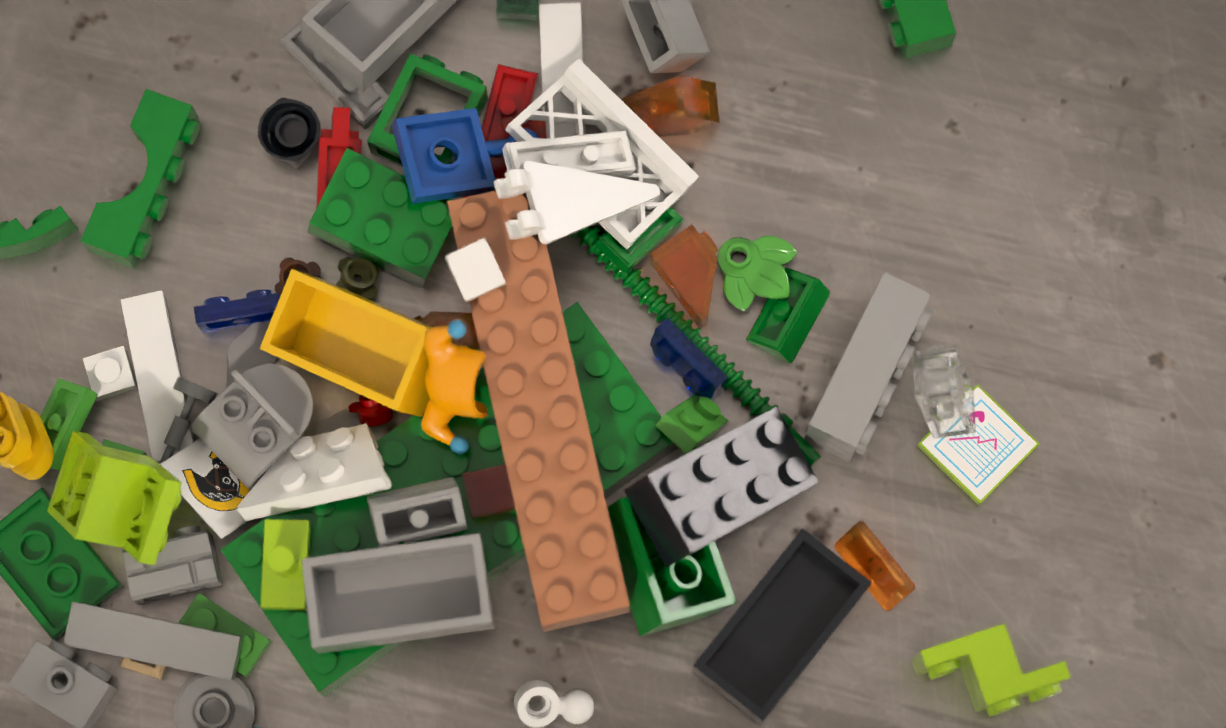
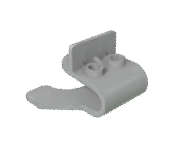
(260, 410)

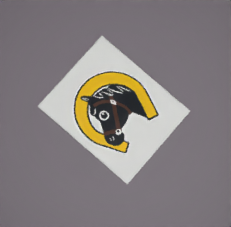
(208, 486)

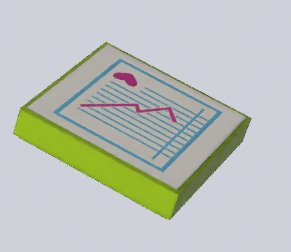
(983, 458)

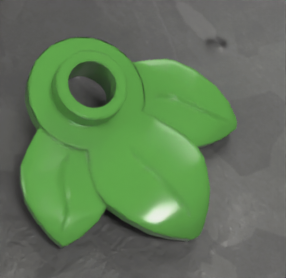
(760, 272)

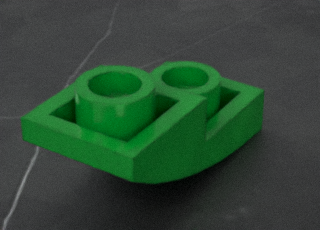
(47, 230)

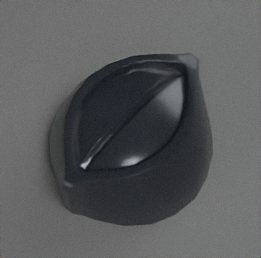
(289, 131)

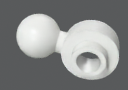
(574, 706)

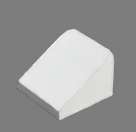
(475, 270)

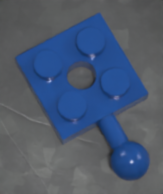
(463, 136)

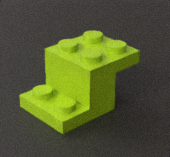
(114, 498)
(991, 670)

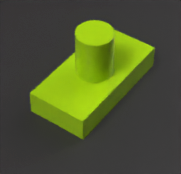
(282, 571)

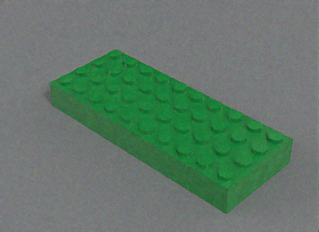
(624, 447)

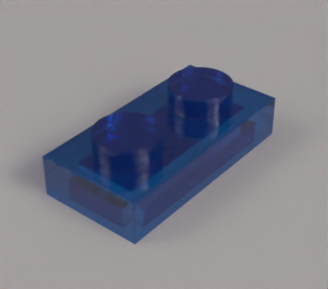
(222, 313)
(698, 371)

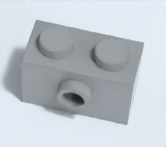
(666, 33)
(62, 685)

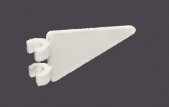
(567, 199)

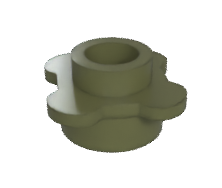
(358, 267)

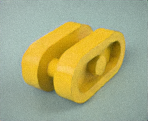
(23, 440)

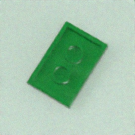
(50, 566)

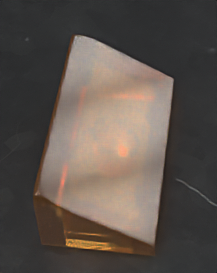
(871, 559)

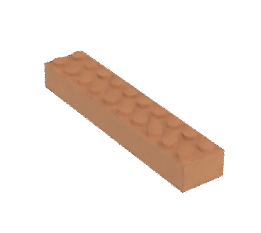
(542, 422)

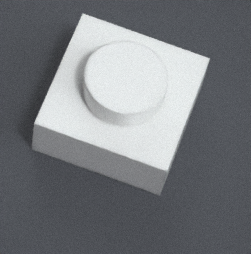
(110, 373)

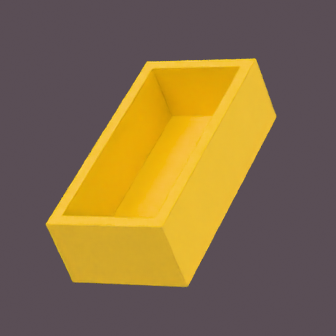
(350, 342)

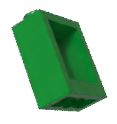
(382, 142)

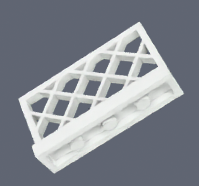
(611, 114)

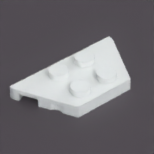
(319, 472)

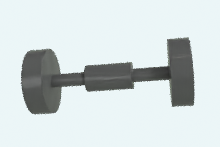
(180, 423)

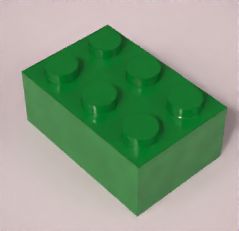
(373, 218)
(669, 595)

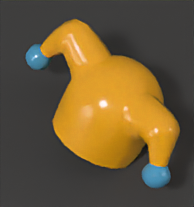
(450, 384)

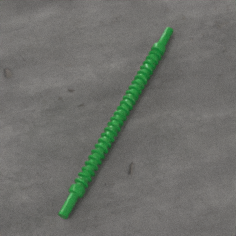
(658, 305)

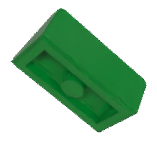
(787, 321)

